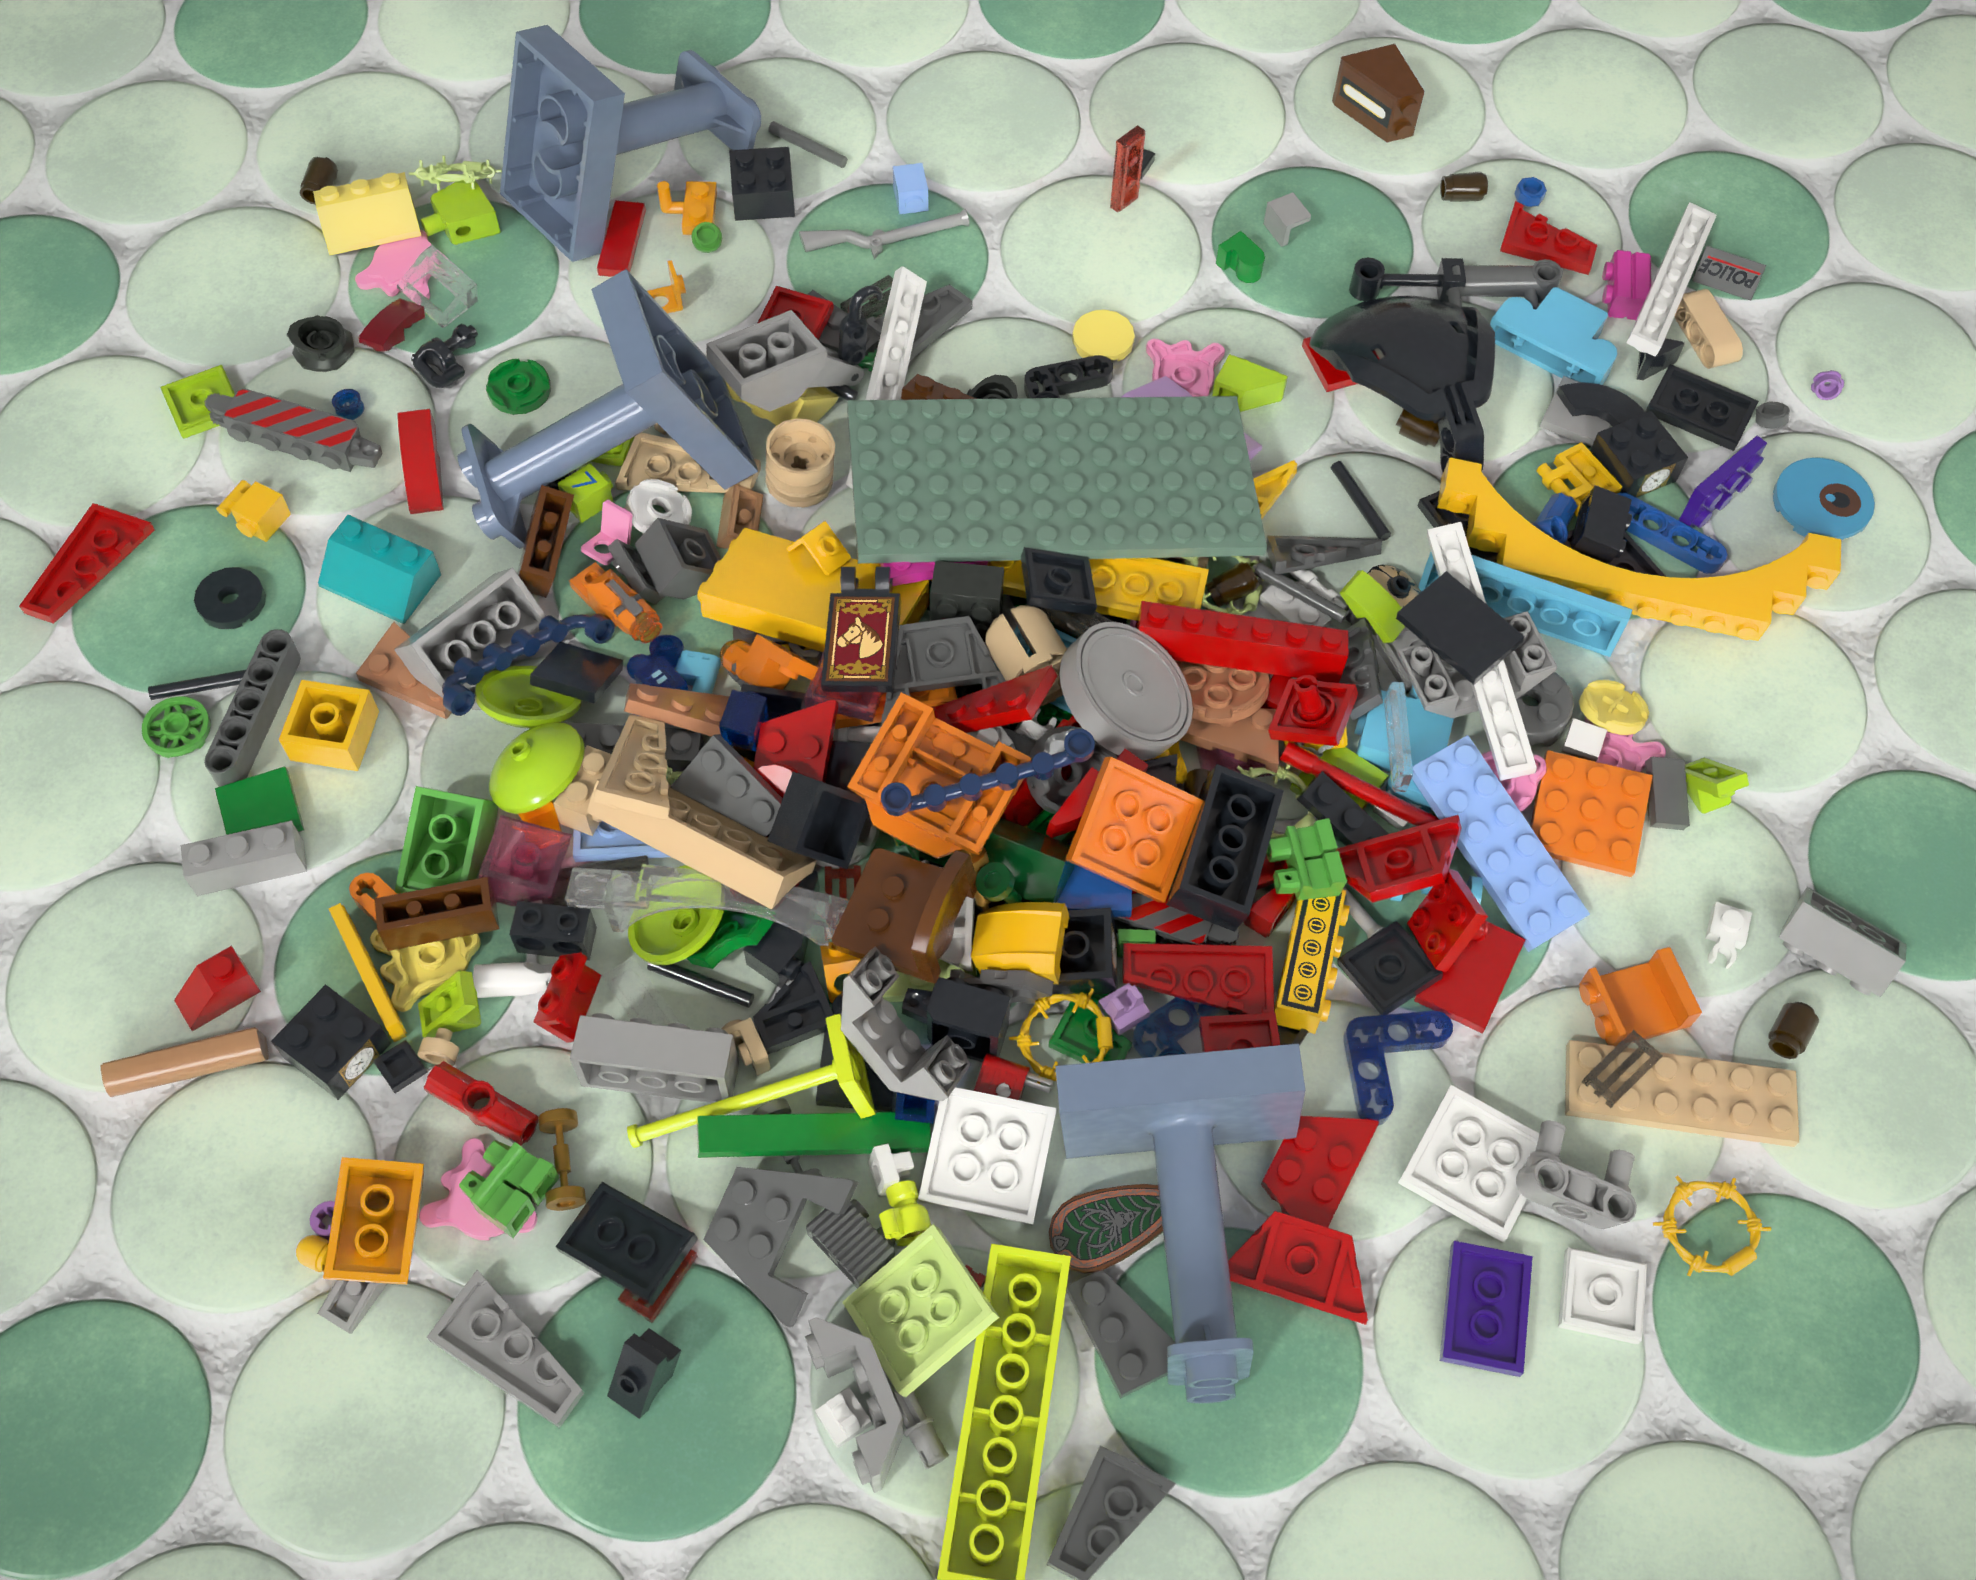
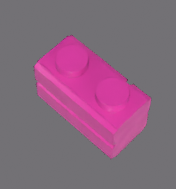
(1627, 283)

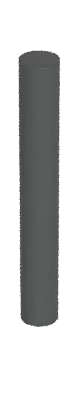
(807, 144)
(1301, 593)

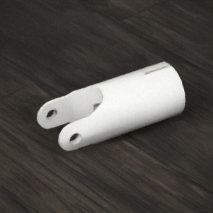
(510, 979)

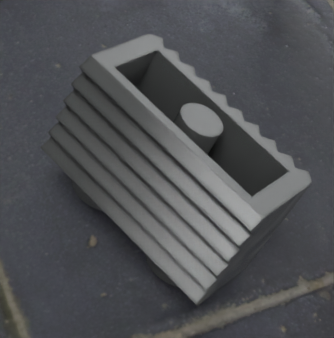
(851, 1242)

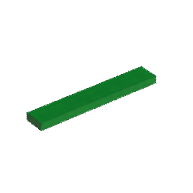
(807, 1134)

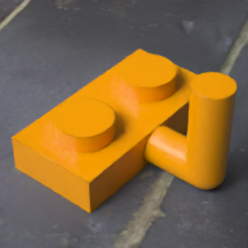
(698, 203)

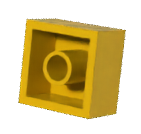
(329, 725)

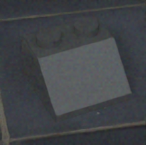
(677, 557)

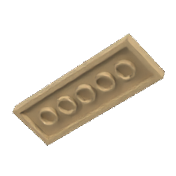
(1688, 1095)

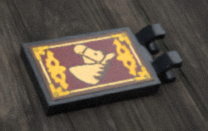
(862, 635)

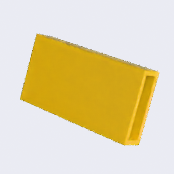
(787, 592)

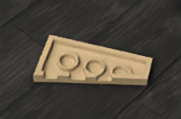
(666, 460)
(637, 770)

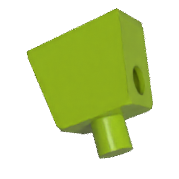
(461, 214)

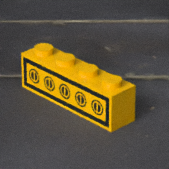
(1309, 961)

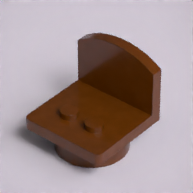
(906, 911)

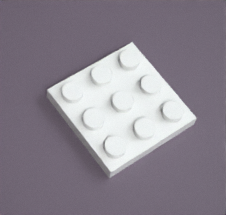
(988, 1155)
(1472, 1163)

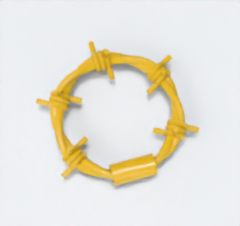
(1084, 1001)
(1697, 1263)

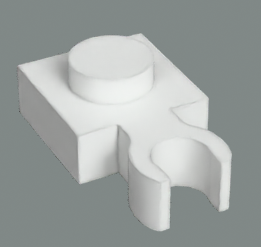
(1729, 930)

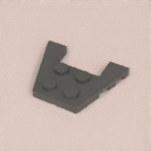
(940, 657)
(757, 1224)

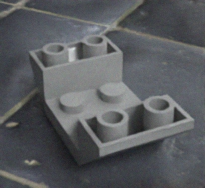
(1451, 694)
(886, 1041)
(838, 1351)

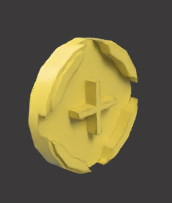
(1103, 334)
(1613, 708)

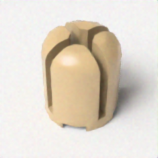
(1040, 638)

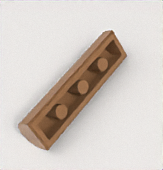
(184, 1062)

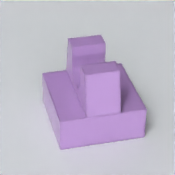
(1124, 1008)

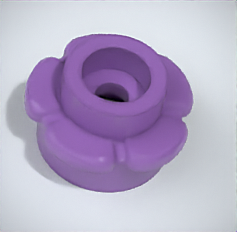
(1830, 390)

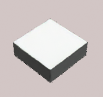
(1584, 740)

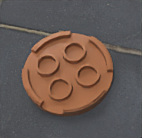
(1223, 692)

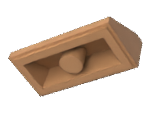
(739, 510)

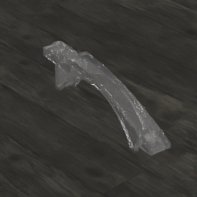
(634, 895)

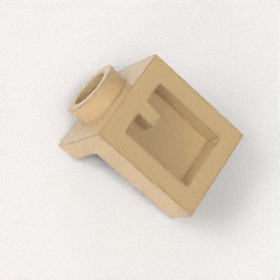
(749, 1044)

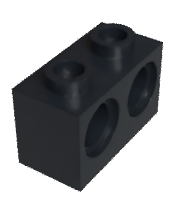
(552, 929)

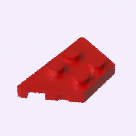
(799, 740)
(1402, 859)
(1317, 1166)
(1302, 1265)

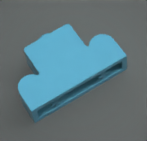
(1557, 335)
(1427, 736)

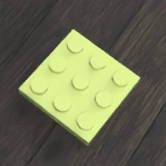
(920, 1310)

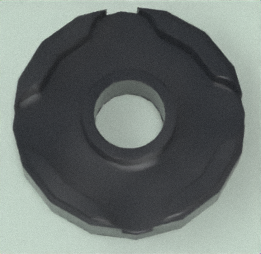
(223, 583)

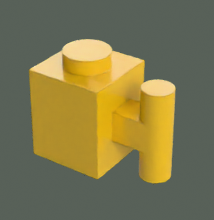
(256, 509)

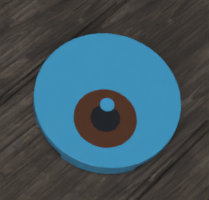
(1824, 498)

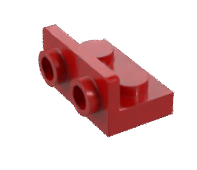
(567, 996)

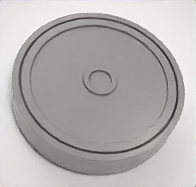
(1126, 690)

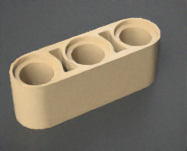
(1708, 329)

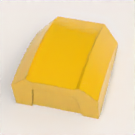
(1021, 938)

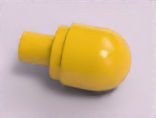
(313, 1252)

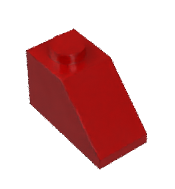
(215, 988)

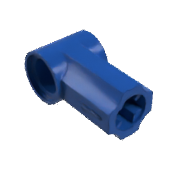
(1556, 517)

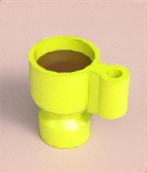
(908, 1217)

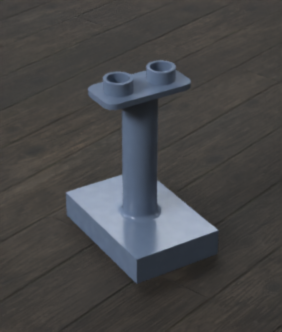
(573, 122)
(663, 383)
(1180, 1112)

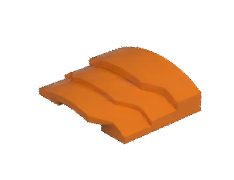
(926, 751)

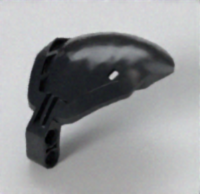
(1432, 365)

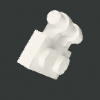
(1290, 609)

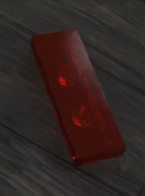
(1127, 168)

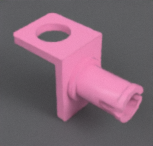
(615, 525)

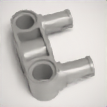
(1576, 1191)

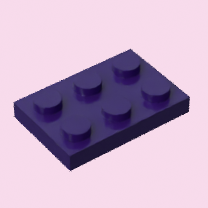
(1718, 488)
(1486, 1309)

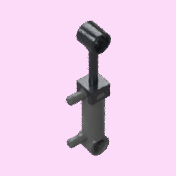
(1460, 280)

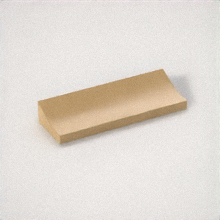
(714, 847)

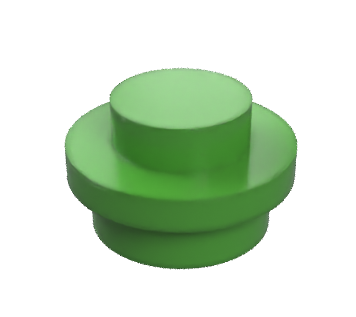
(706, 237)

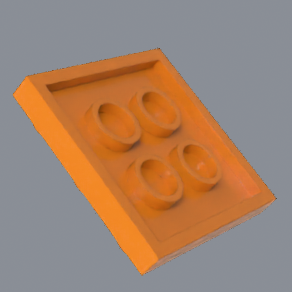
(1591, 813)
(1134, 829)

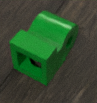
(1242, 256)

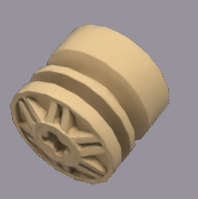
(799, 462)

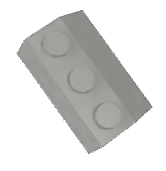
(1843, 943)

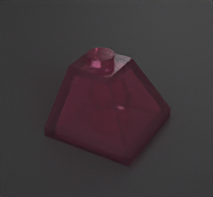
(524, 861)

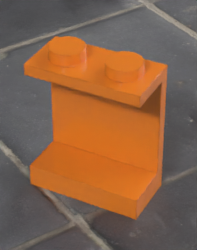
(1640, 998)

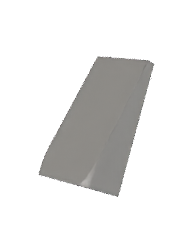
(350, 1302)

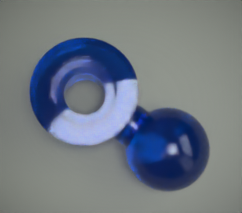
(665, 645)

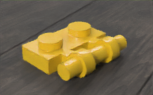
(1581, 470)

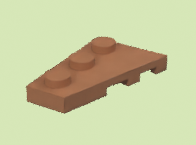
(389, 674)
(1244, 738)

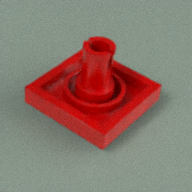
(1313, 711)
(1448, 921)

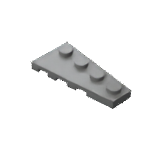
(500, 1347)

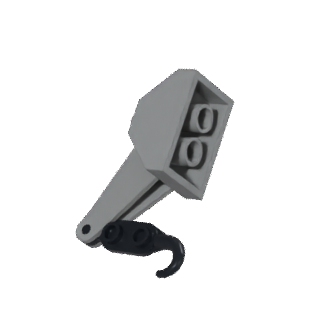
(782, 358)

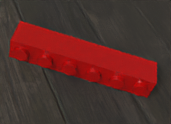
(1246, 641)

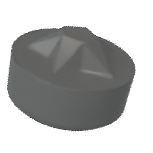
(1772, 415)

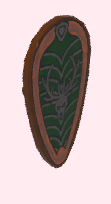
(1106, 1225)

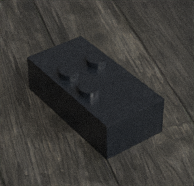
(1226, 848)

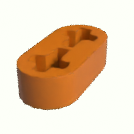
(364, 901)

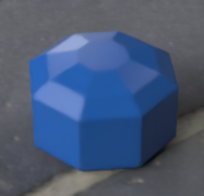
(1530, 191)

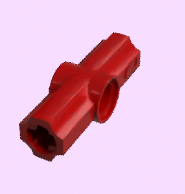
(498, 1115)

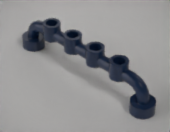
(461, 700)
(1077, 748)

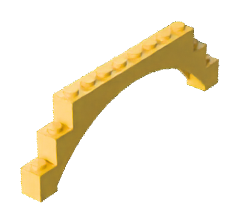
(1721, 604)

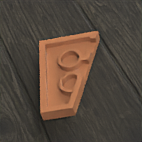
(677, 707)

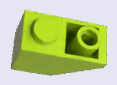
(1250, 382)

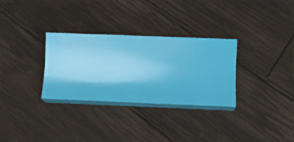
(1552, 607)

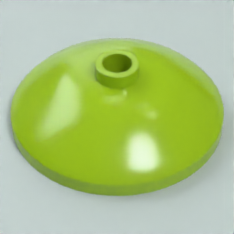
(515, 702)
(536, 767)
(673, 933)

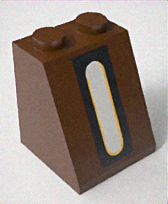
(1379, 92)

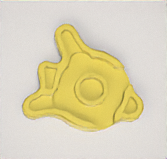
(423, 967)

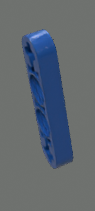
(1672, 527)

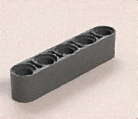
(252, 693)

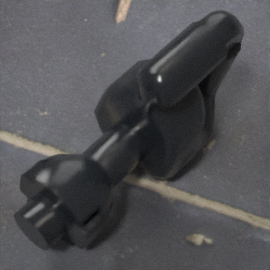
(440, 355)

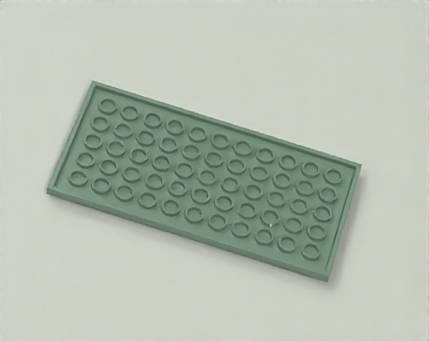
(1051, 477)

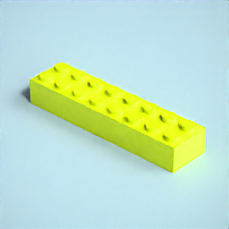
(1005, 1418)

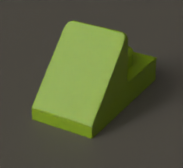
(1713, 783)
(450, 1006)

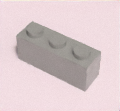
(243, 858)

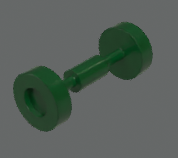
(996, 883)

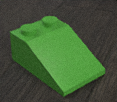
(444, 839)

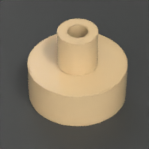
(439, 1048)

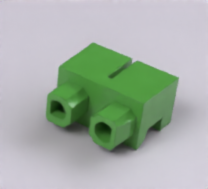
(1311, 860)
(511, 1187)

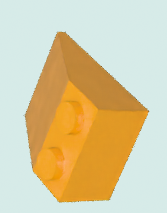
(374, 1221)

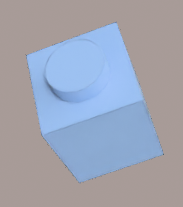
(910, 188)

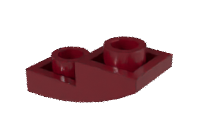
(389, 324)

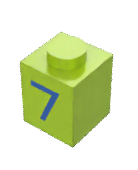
(589, 491)

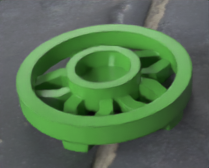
(176, 726)

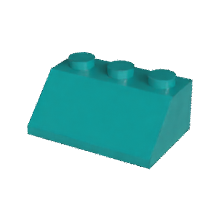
(377, 569)

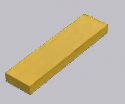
(368, 972)

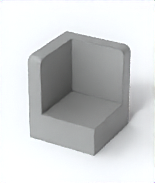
(1284, 215)

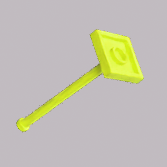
(846, 1067)

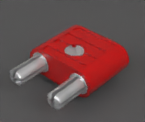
(1007, 1078)

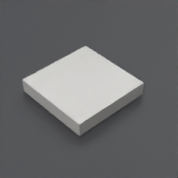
(1602, 1295)

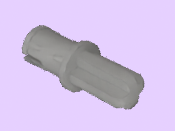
(920, 1430)

